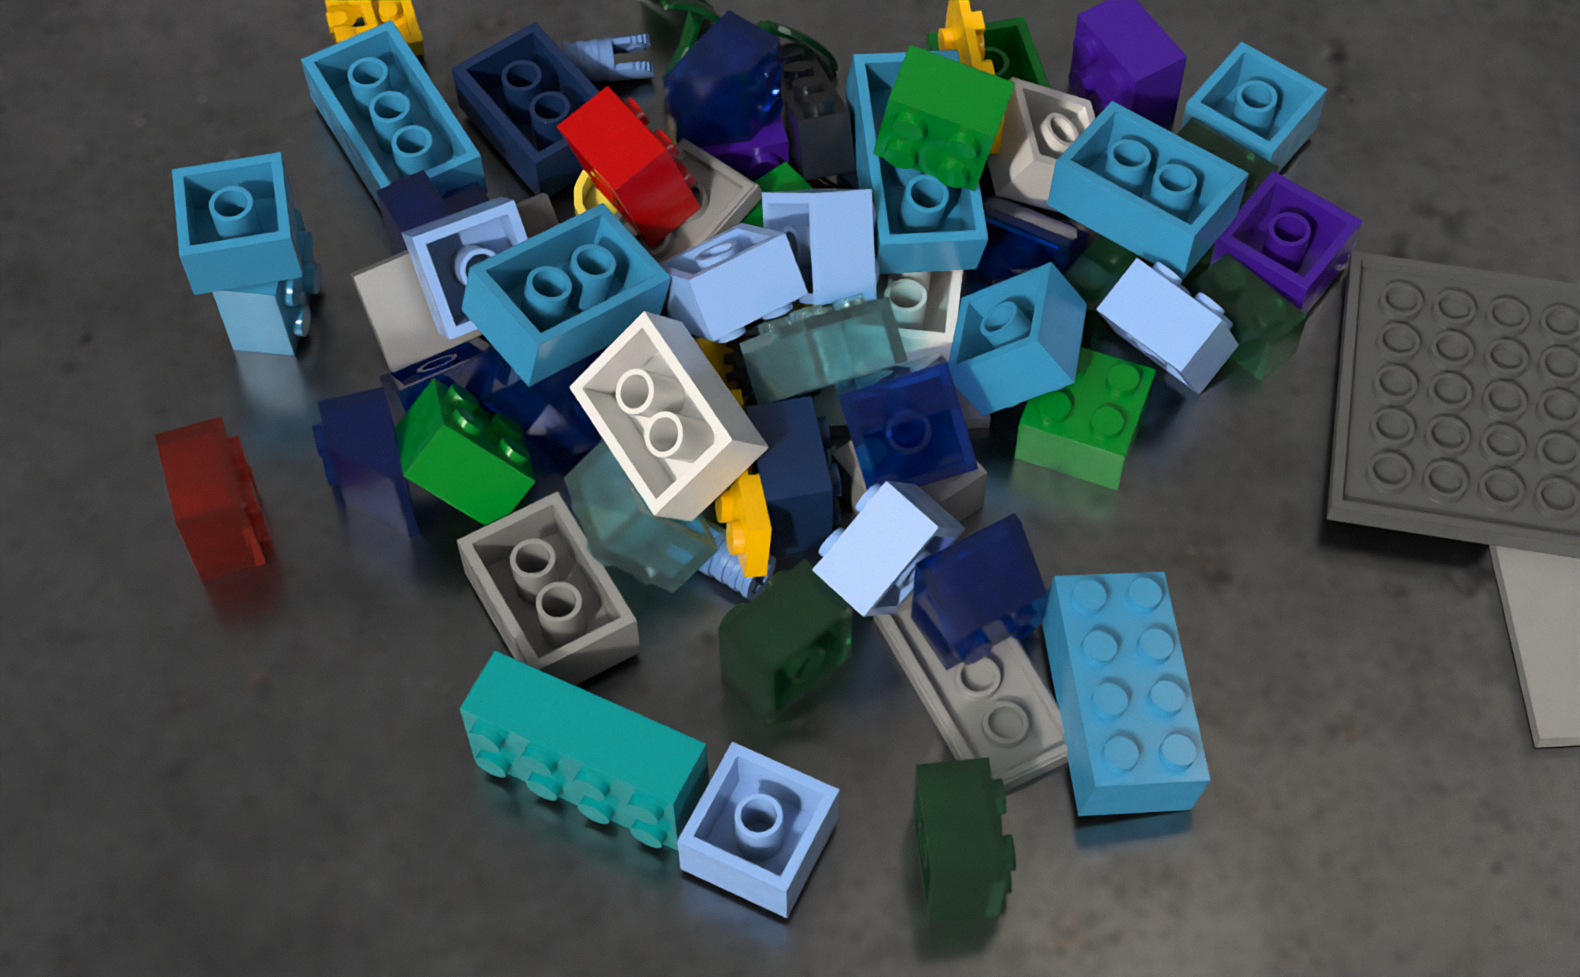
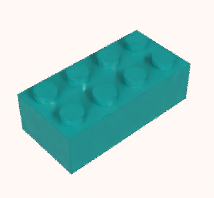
(584, 750)

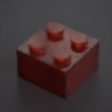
(213, 498)

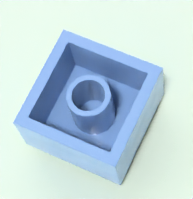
(829, 239)
(450, 246)
(732, 282)
(1168, 325)
(877, 553)
(759, 829)

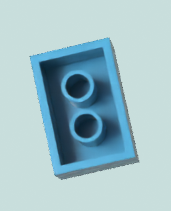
(1147, 189)
(563, 293)

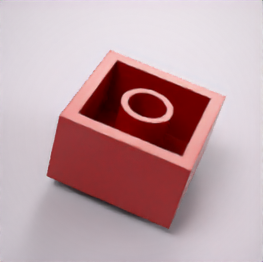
(631, 164)

